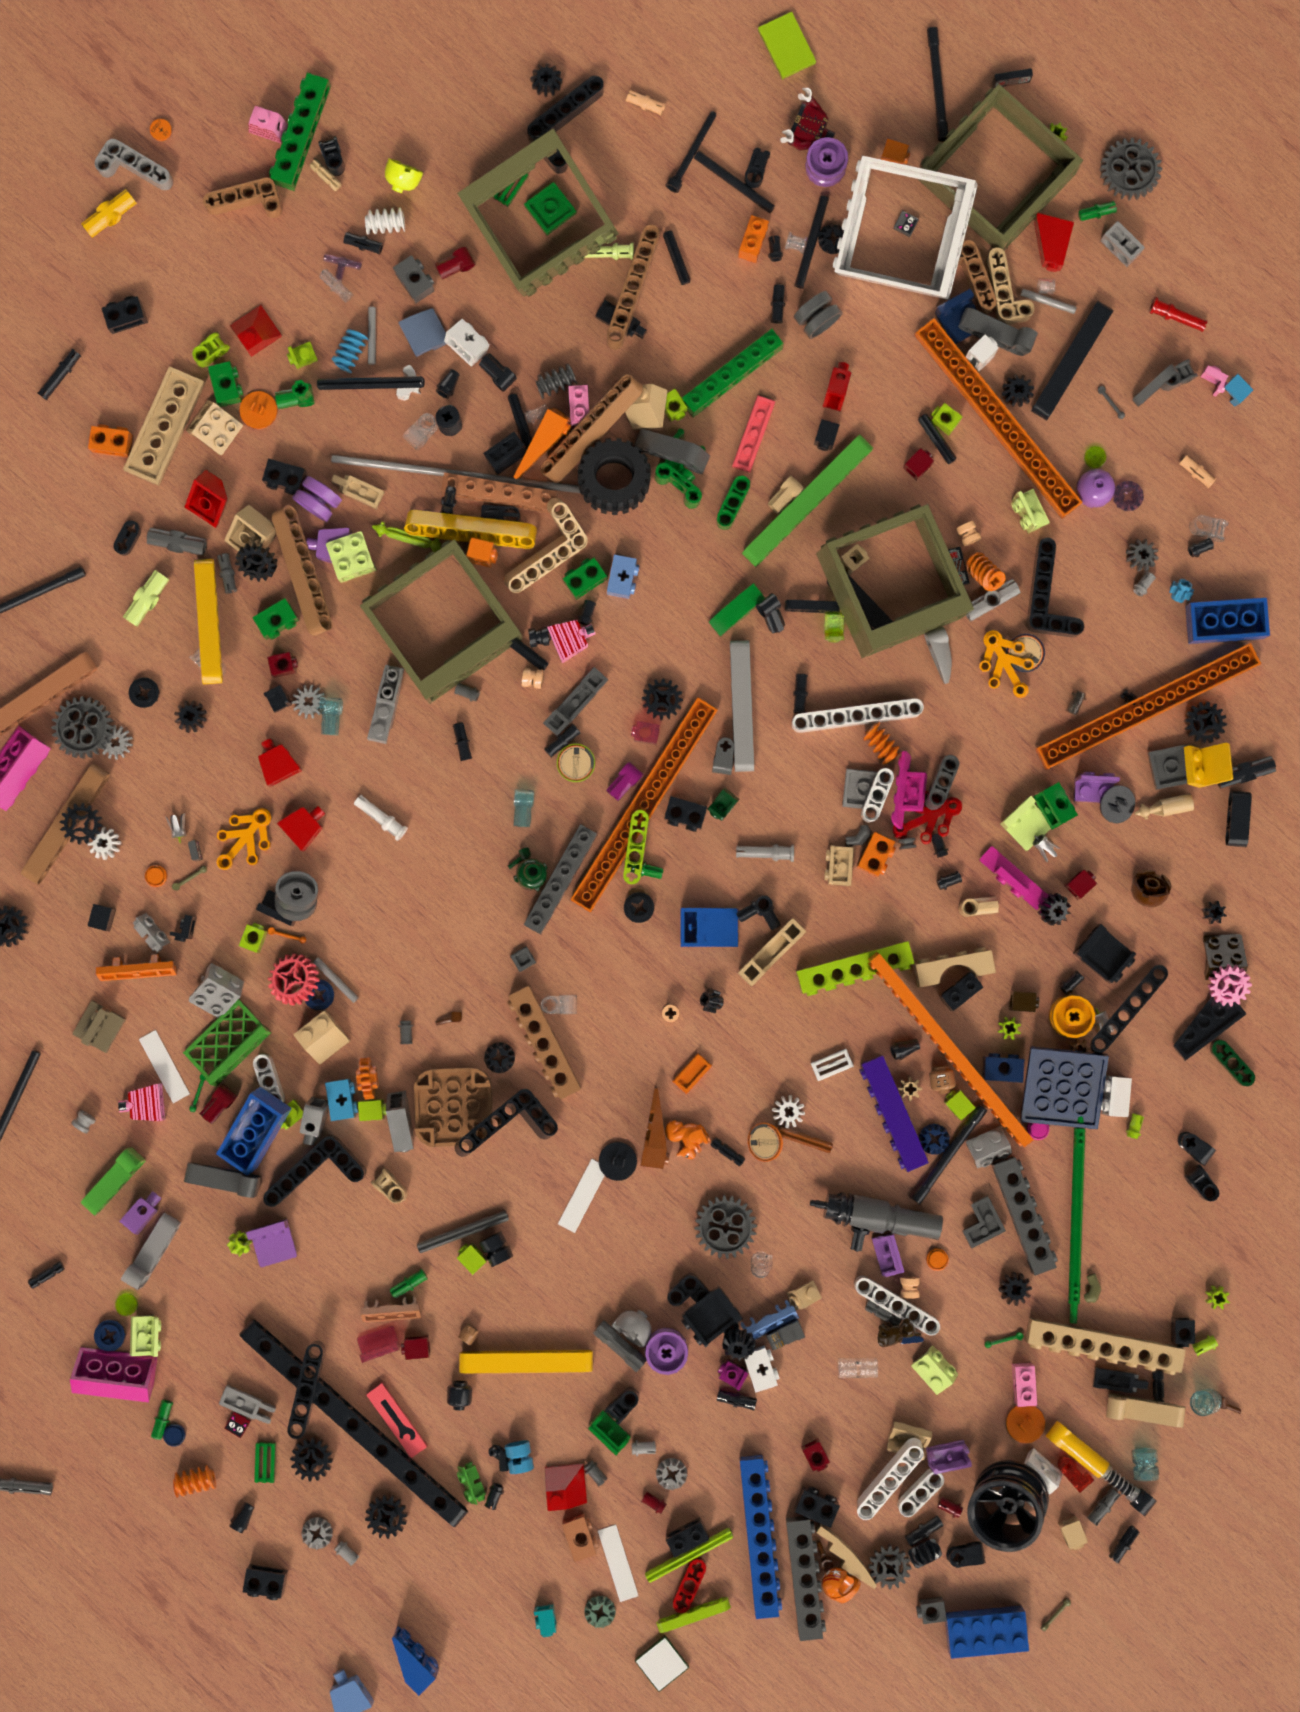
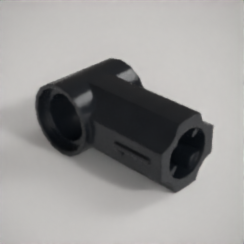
(500, 375)
(770, 611)

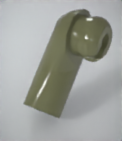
(1094, 1292)

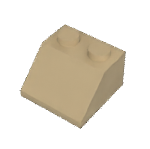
(648, 408)
(250, 527)
(322, 1037)

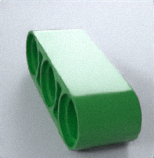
(734, 493)

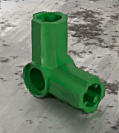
(299, 395)

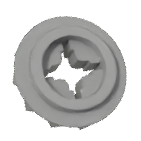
(673, 1465)
(314, 1524)

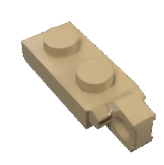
(359, 490)

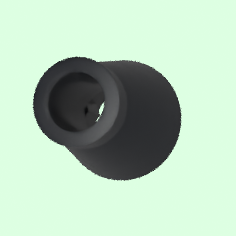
(447, 385)
(904, 1048)
(241, 1519)

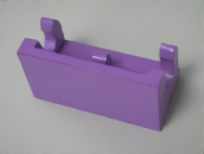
(888, 1255)
(948, 1457)

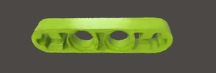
(638, 847)
(693, 1614)

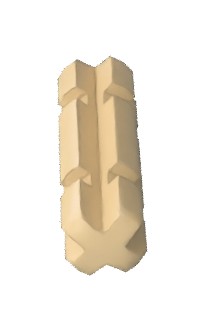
(325, 175)

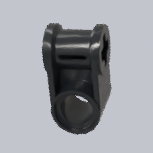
(332, 153)
(1197, 1149)
(1199, 1181)
(620, 1407)
(970, 1554)

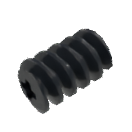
(448, 420)

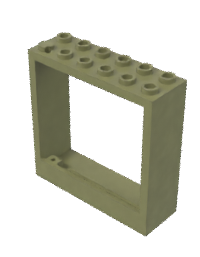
(508, 173)
(1038, 198)
(913, 623)
(469, 658)

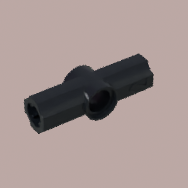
(1250, 770)

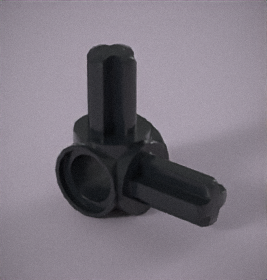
(766, 912)

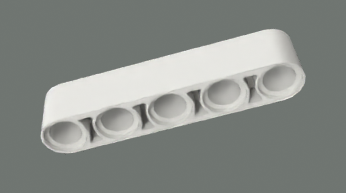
(903, 1312)
(892, 1469)

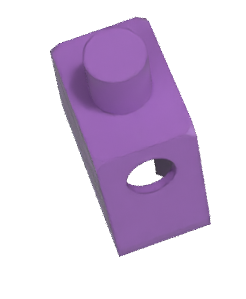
(324, 537)
(134, 1219)

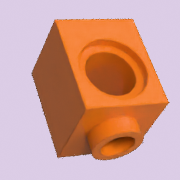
(895, 152)

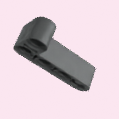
(1007, 337)
(673, 449)
(222, 1179)

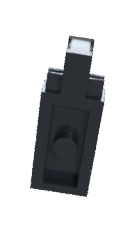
(606, 313)
(1118, 1380)

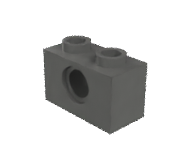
(419, 289)

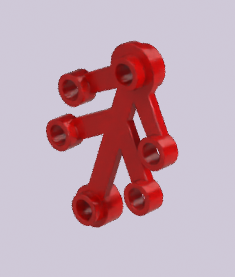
(931, 817)

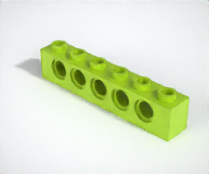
(805, 976)

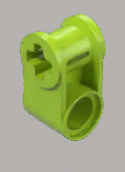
(211, 349)

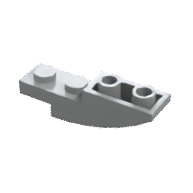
(386, 704)

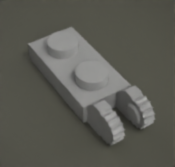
(245, 1404)

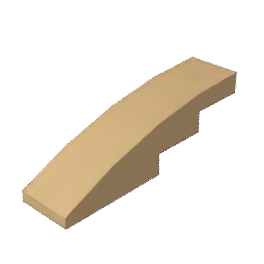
(850, 1561)

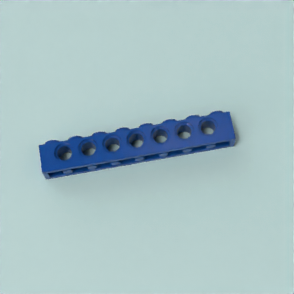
(763, 1607)

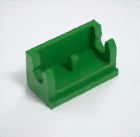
(609, 1433)

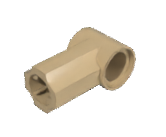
(788, 492)
(980, 906)

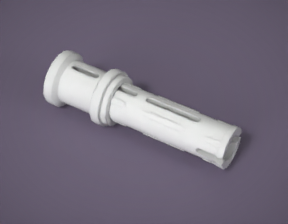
(388, 822)

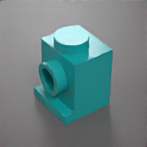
(546, 1620)

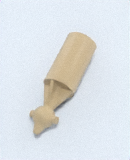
(1168, 806)

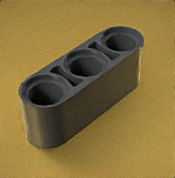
(938, 790)

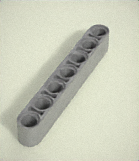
(742, 706)

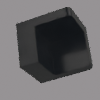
(278, 698)
(101, 917)

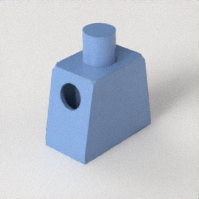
(349, 1694)

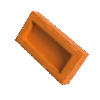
(692, 1073)

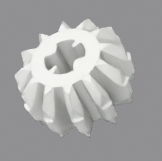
(111, 845)
(796, 1112)

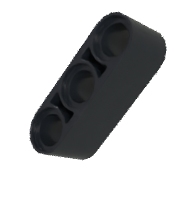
(1238, 819)

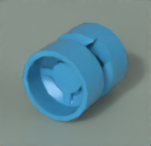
(518, 1450)

